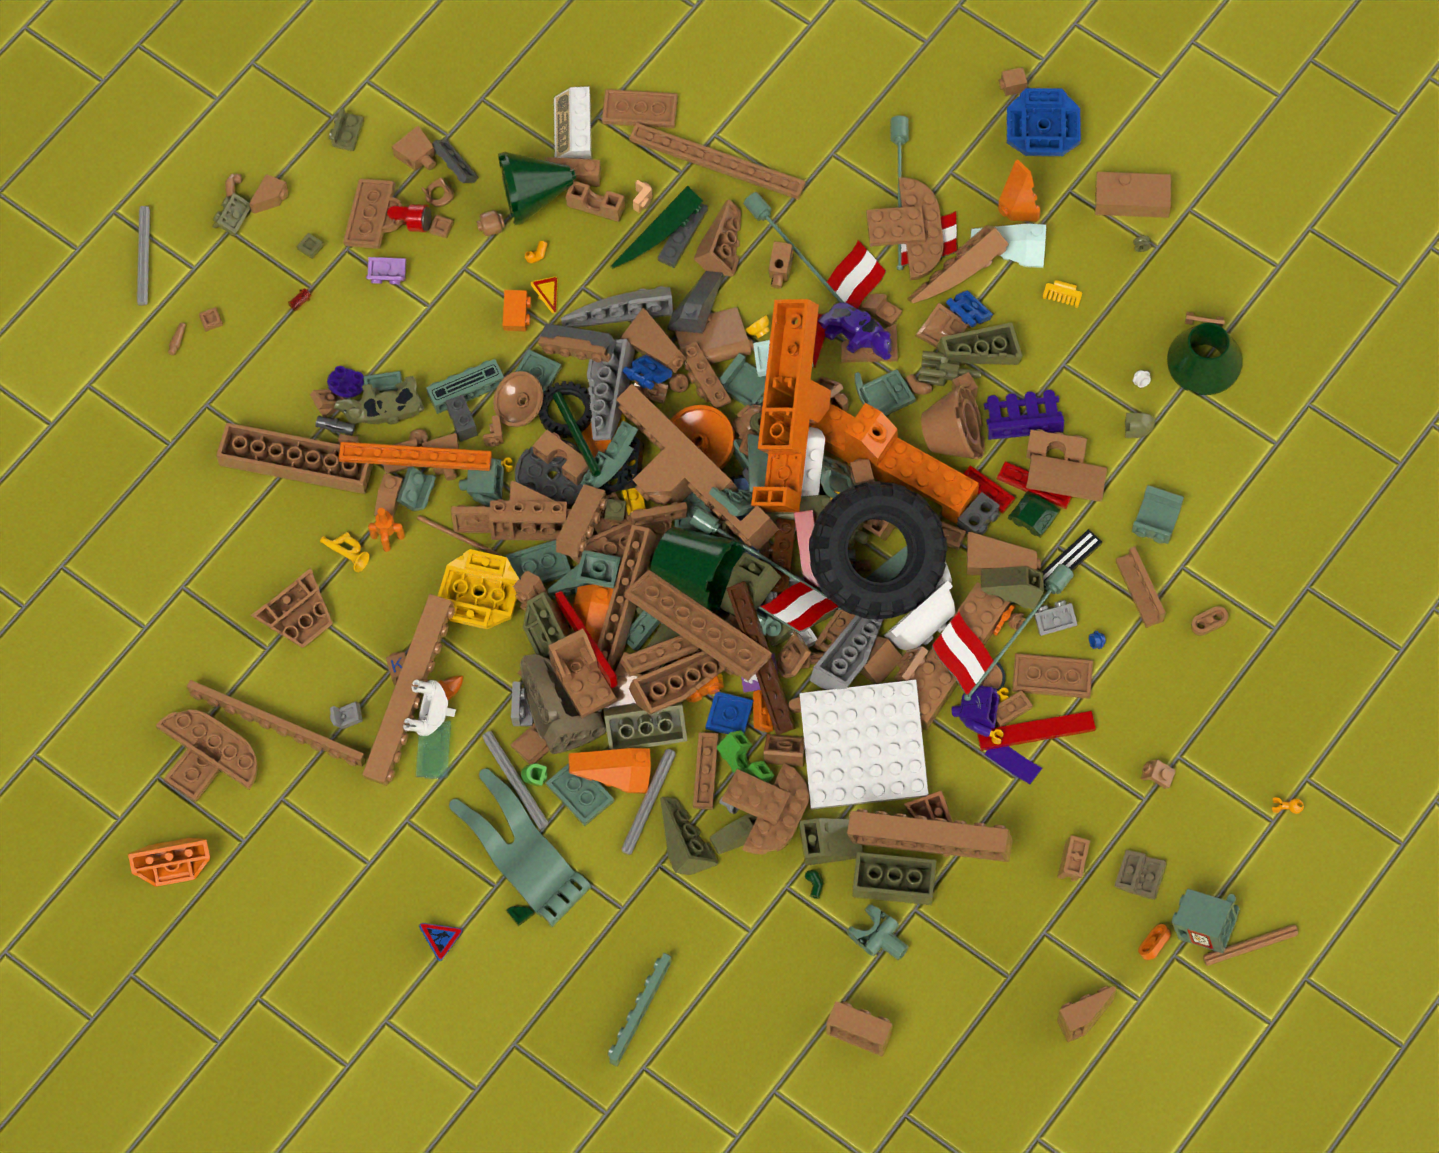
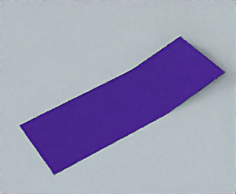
(1014, 763)

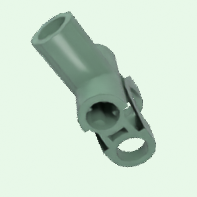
(880, 936)

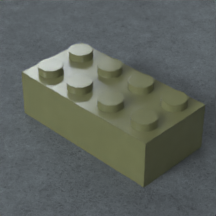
(634, 728)
(894, 878)

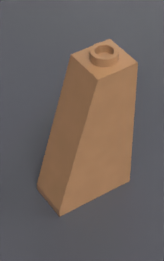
(651, 340)
(992, 553)

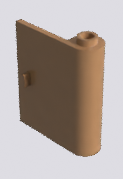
(721, 339)

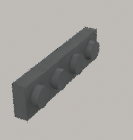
(680, 239)

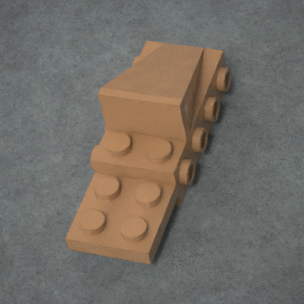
(524, 510)

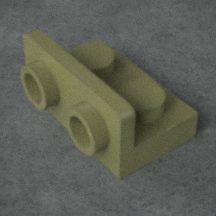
(345, 130)
(232, 214)

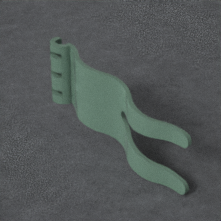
(530, 860)

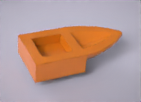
(451, 686)

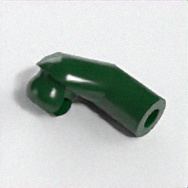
(817, 882)

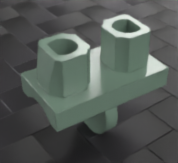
(768, 624)

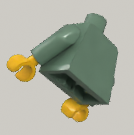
(486, 484)

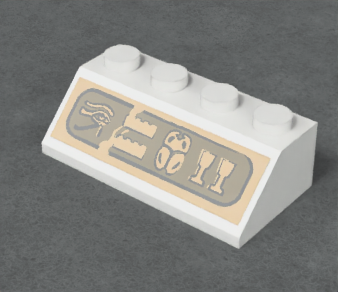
(573, 123)

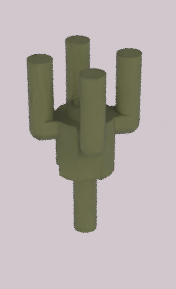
(944, 370)

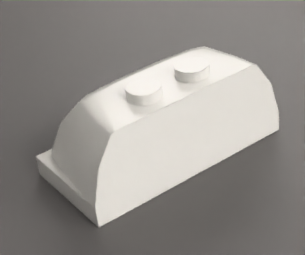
(813, 462)
(924, 621)

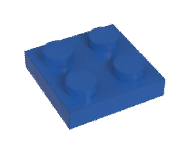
(729, 713)

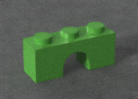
(734, 750)

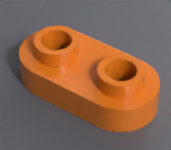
(1154, 942)

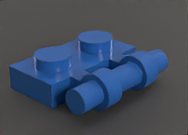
(969, 309)
(651, 372)

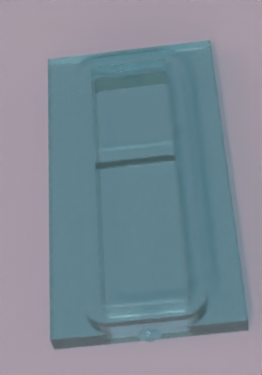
(434, 753)

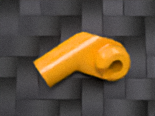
(537, 255)

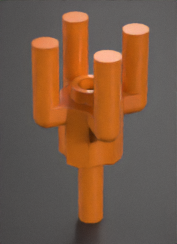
(385, 527)

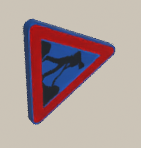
(440, 938)

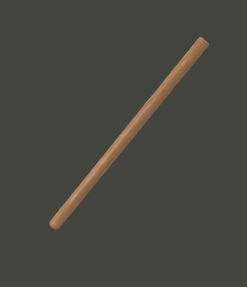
(456, 535)

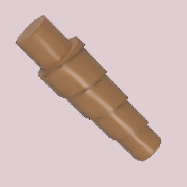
(176, 339)

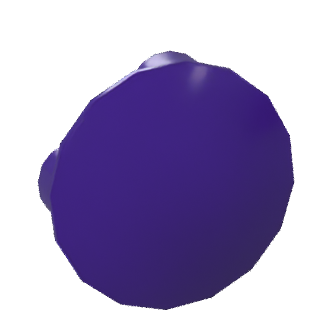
(345, 382)

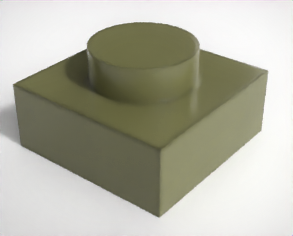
(310, 245)
(615, 510)

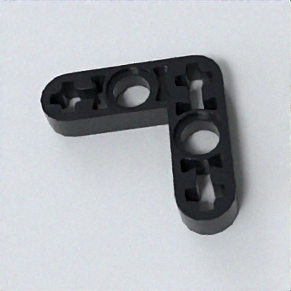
(624, 476)

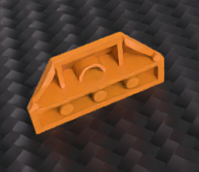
(170, 861)

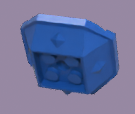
(1046, 109)

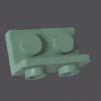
(415, 489)

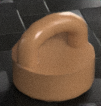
(678, 383)

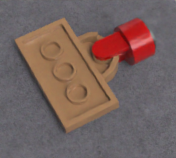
(377, 212)

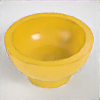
(759, 327)

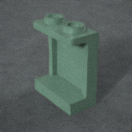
(743, 383)

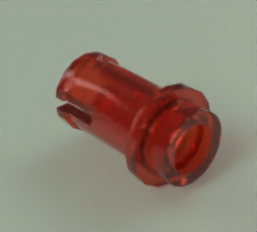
(303, 296)

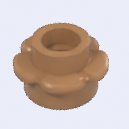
(1016, 620)

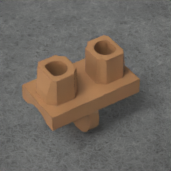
(658, 392)

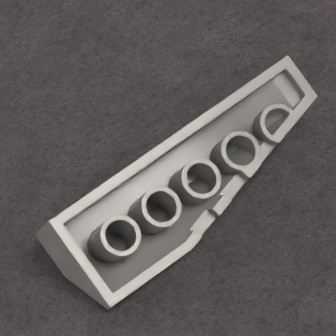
(622, 308)
(605, 386)
(846, 655)

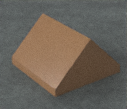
(881, 660)
(783, 750)

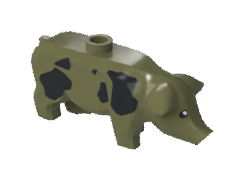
(384, 406)

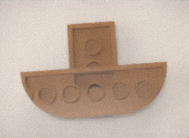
(913, 224)
(613, 534)
(209, 750)
(775, 806)

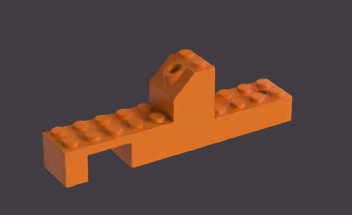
(789, 404)
(894, 460)

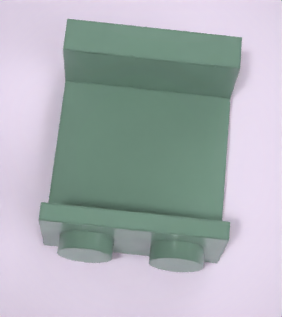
(1157, 515)

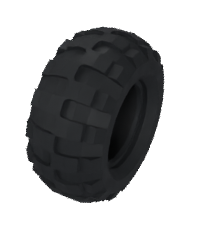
(924, 550)

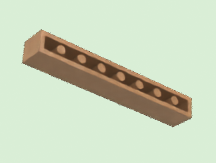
(621, 610)

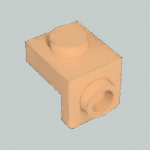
(644, 197)

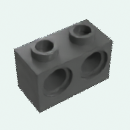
(461, 418)
(975, 514)

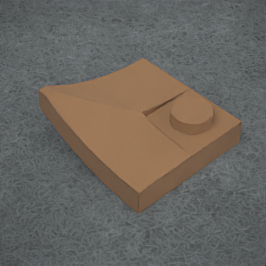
(940, 324)

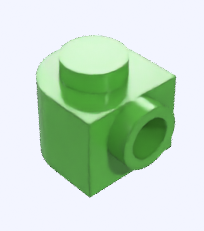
(534, 774)

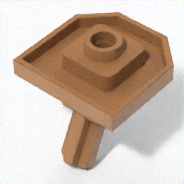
(795, 656)

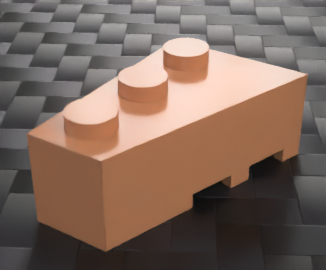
(930, 806)

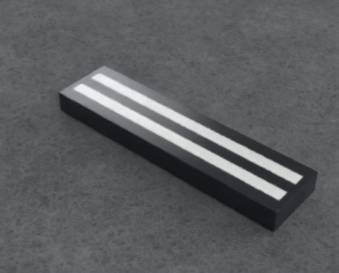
(1075, 554)

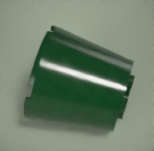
(697, 564)

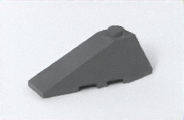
(696, 306)

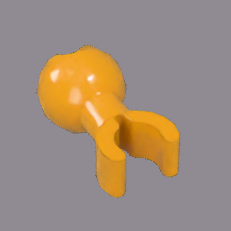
(1293, 805)

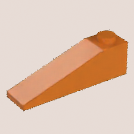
(1017, 197)
(591, 607)

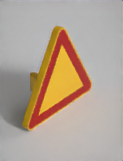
(547, 292)

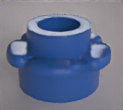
(1096, 640)

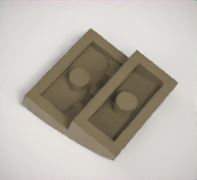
(1140, 874)

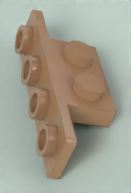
(704, 377)

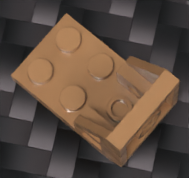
(579, 673)

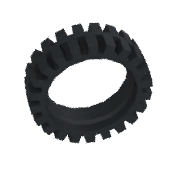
(565, 389)

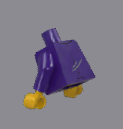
(981, 711)

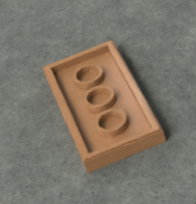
(640, 107)
(1066, 477)
(1052, 676)

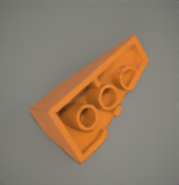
(618, 768)

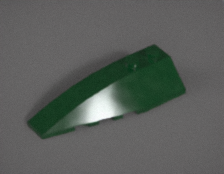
(673, 216)

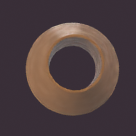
(953, 425)

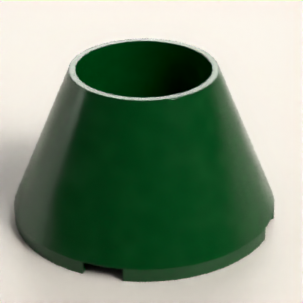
(1203, 374)

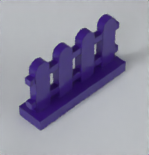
(1018, 425)

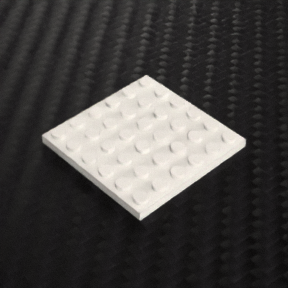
(863, 744)

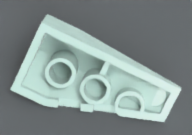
(1025, 243)

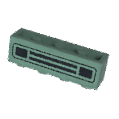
(470, 383)

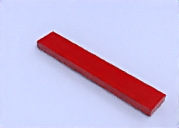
(577, 625)
(1040, 730)

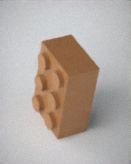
(859, 1028)

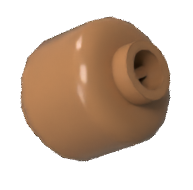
(490, 223)

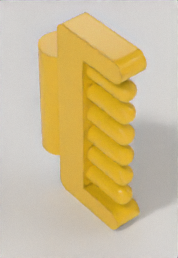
(1065, 289)

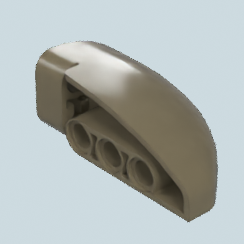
(553, 710)

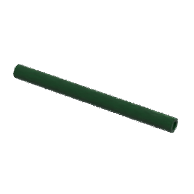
(577, 435)

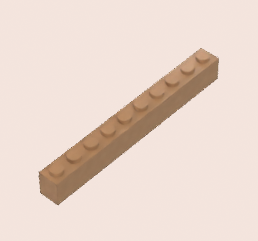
(404, 701)

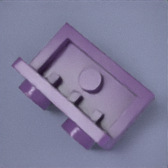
(386, 269)

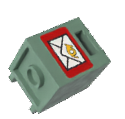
(1205, 920)

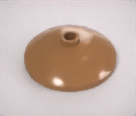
(511, 395)

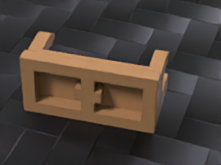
(1073, 858)

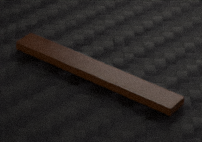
(767, 674)

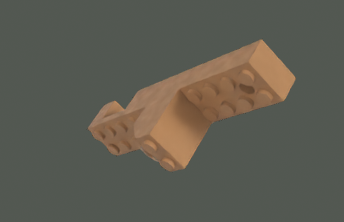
(686, 469)

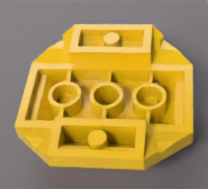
(484, 573)

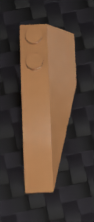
(970, 258)
(674, 682)

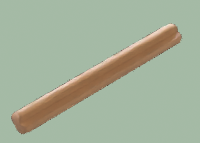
(1251, 944)

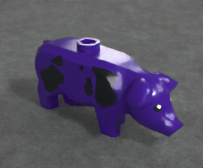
(858, 328)

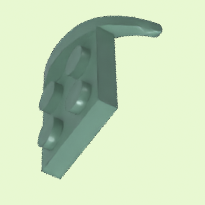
(885, 393)
(835, 476)

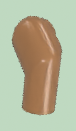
(230, 183)
(918, 387)

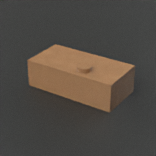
(1133, 194)

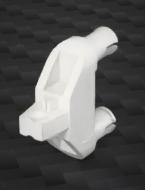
(432, 710)

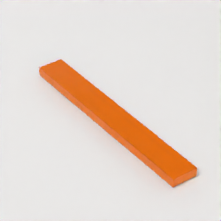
(415, 456)

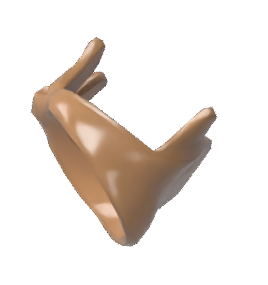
(448, 195)

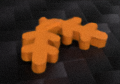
(1005, 616)

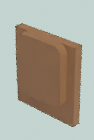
(530, 746)

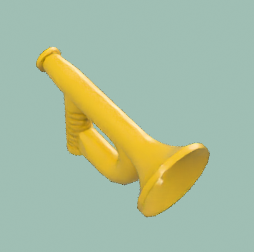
(358, 560)

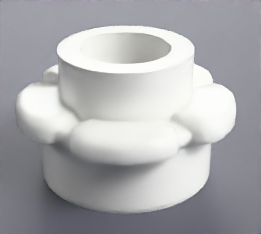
(1141, 378)

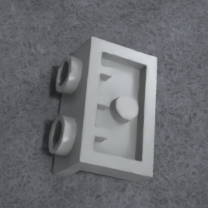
(1055, 617)
(520, 709)

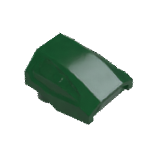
(1034, 514)

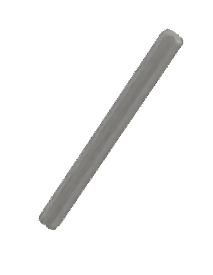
(143, 255)
(515, 780)
(648, 801)

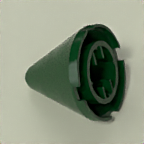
(532, 183)

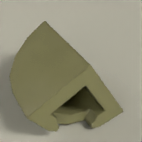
(1138, 425)

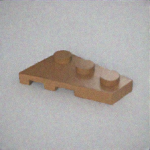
(867, 354)

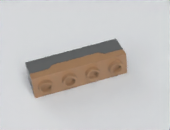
(577, 343)

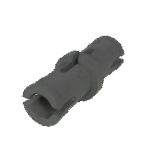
(335, 425)

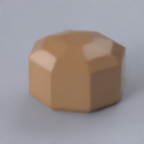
(420, 436)

